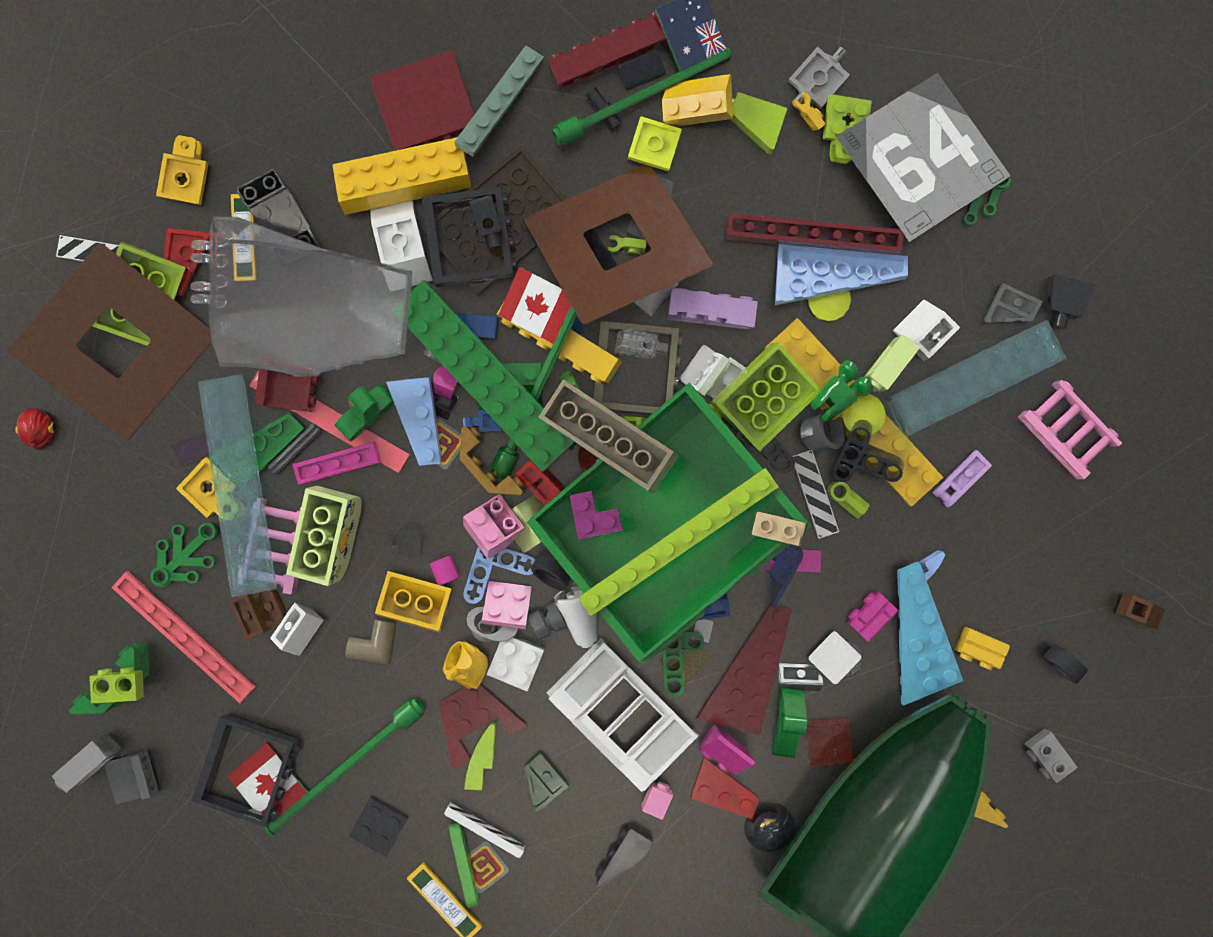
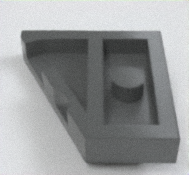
(1012, 306)

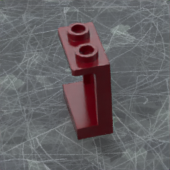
(285, 391)

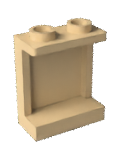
(778, 528)

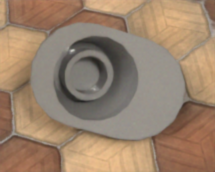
(488, 632)

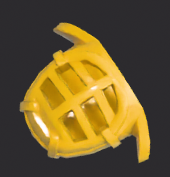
(465, 665)

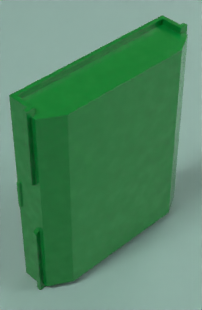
(675, 596)

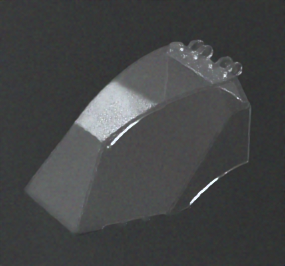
(297, 304)

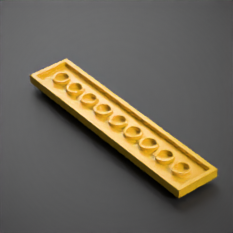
(820, 365)

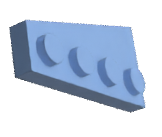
(417, 412)

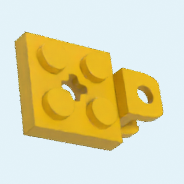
(183, 162)
(193, 488)

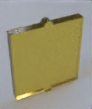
(692, 661)

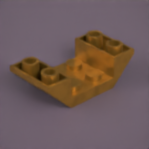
(471, 442)

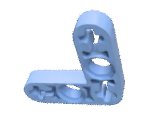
(487, 564)

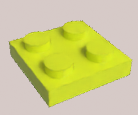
(654, 144)

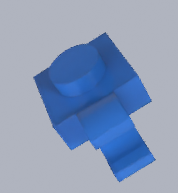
(484, 421)

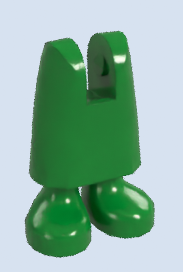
(840, 395)

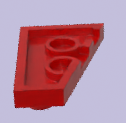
(179, 251)

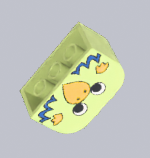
(324, 535)

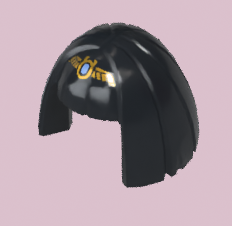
(770, 830)

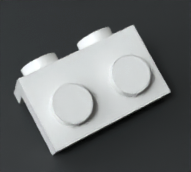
(704, 369)

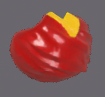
(35, 428)

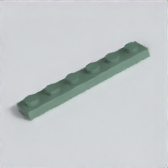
(499, 101)

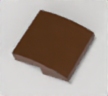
(258, 612)

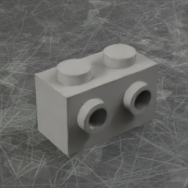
(1050, 755)

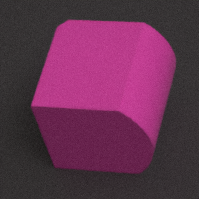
(444, 383)
(444, 570)

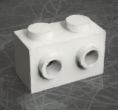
(296, 629)

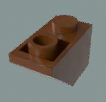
(1140, 610)

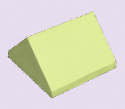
(524, 511)

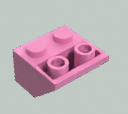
(493, 526)

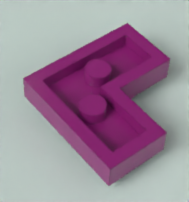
(591, 523)

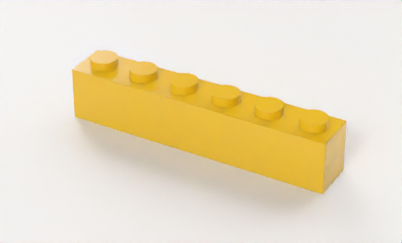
(581, 352)

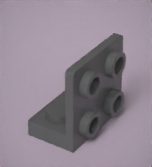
(131, 777)

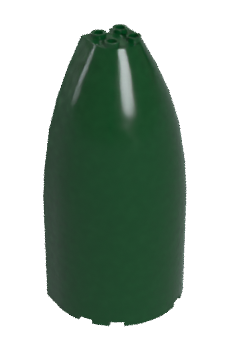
(886, 827)

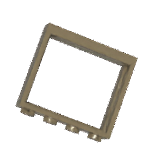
(674, 362)

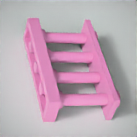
(1062, 451)
(288, 582)

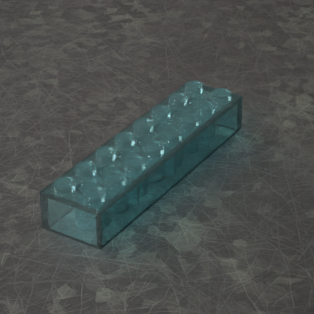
(975, 378)

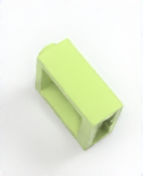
(891, 363)

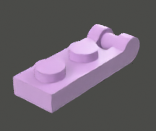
(962, 478)

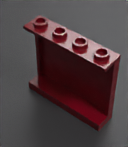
(423, 101)

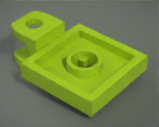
(836, 109)

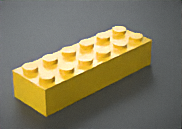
(401, 176)

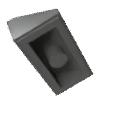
(800, 677)

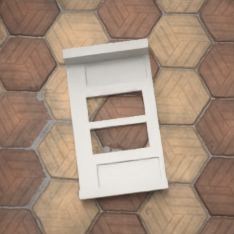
(589, 683)

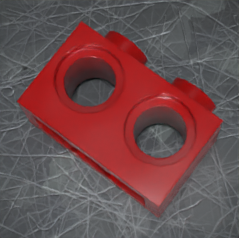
(541, 484)

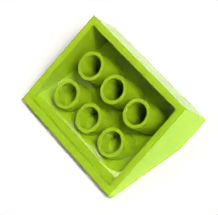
(159, 271)
(766, 396)

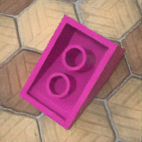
(726, 750)

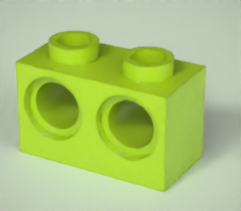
(117, 690)

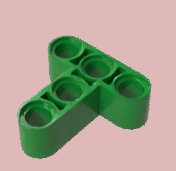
(364, 410)
(677, 652)
(790, 723)

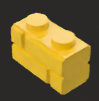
(982, 648)

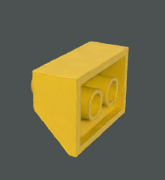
(698, 101)
(413, 602)

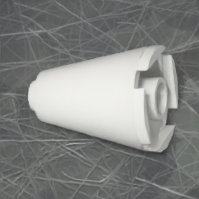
(579, 622)

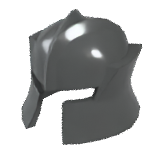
(815, 433)

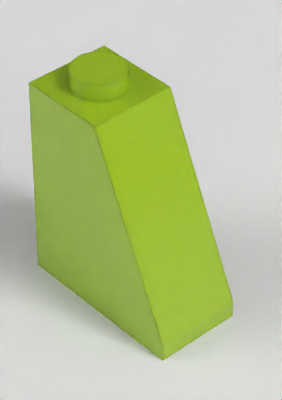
(758, 120)

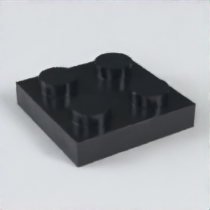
(378, 826)

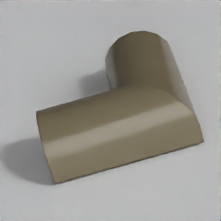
(378, 648)

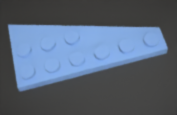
(818, 272)

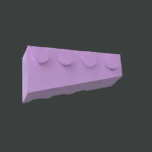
(712, 309)

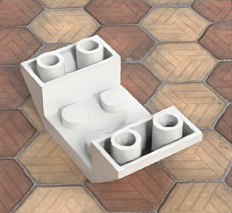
(400, 239)

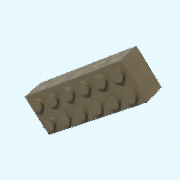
(608, 436)

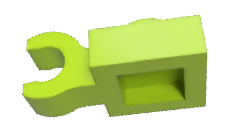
(633, 245)

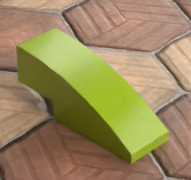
(481, 759)

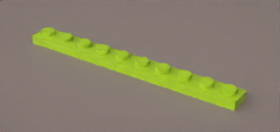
(678, 542)

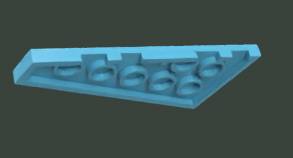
(923, 643)

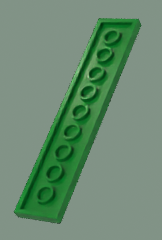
(484, 376)

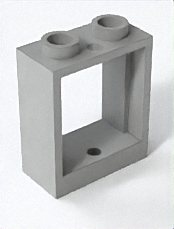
(86, 763)

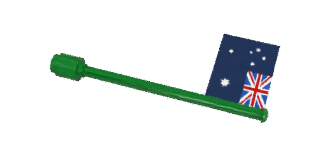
(695, 47)

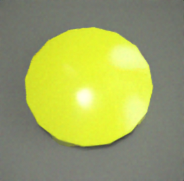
(830, 306)
(865, 408)

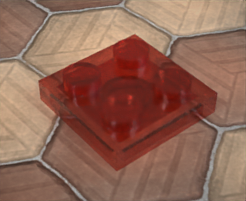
(828, 741)

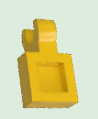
(812, 116)

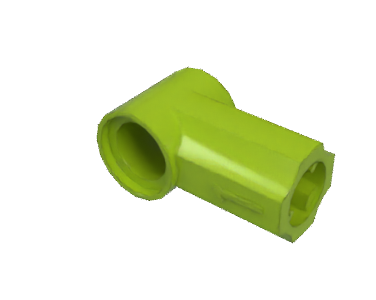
(848, 500)

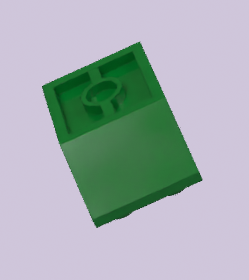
(134, 656)

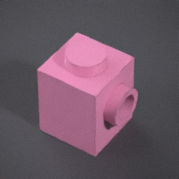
(657, 799)

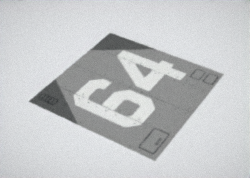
(923, 156)

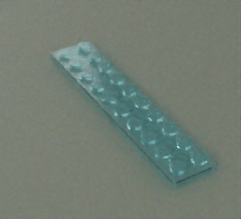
(237, 485)

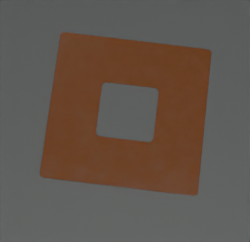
(100, 284)
(597, 292)

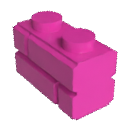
(872, 615)

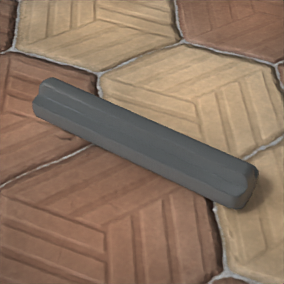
(293, 449)

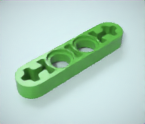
(464, 865)

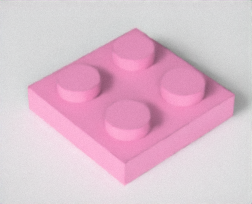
(506, 605)

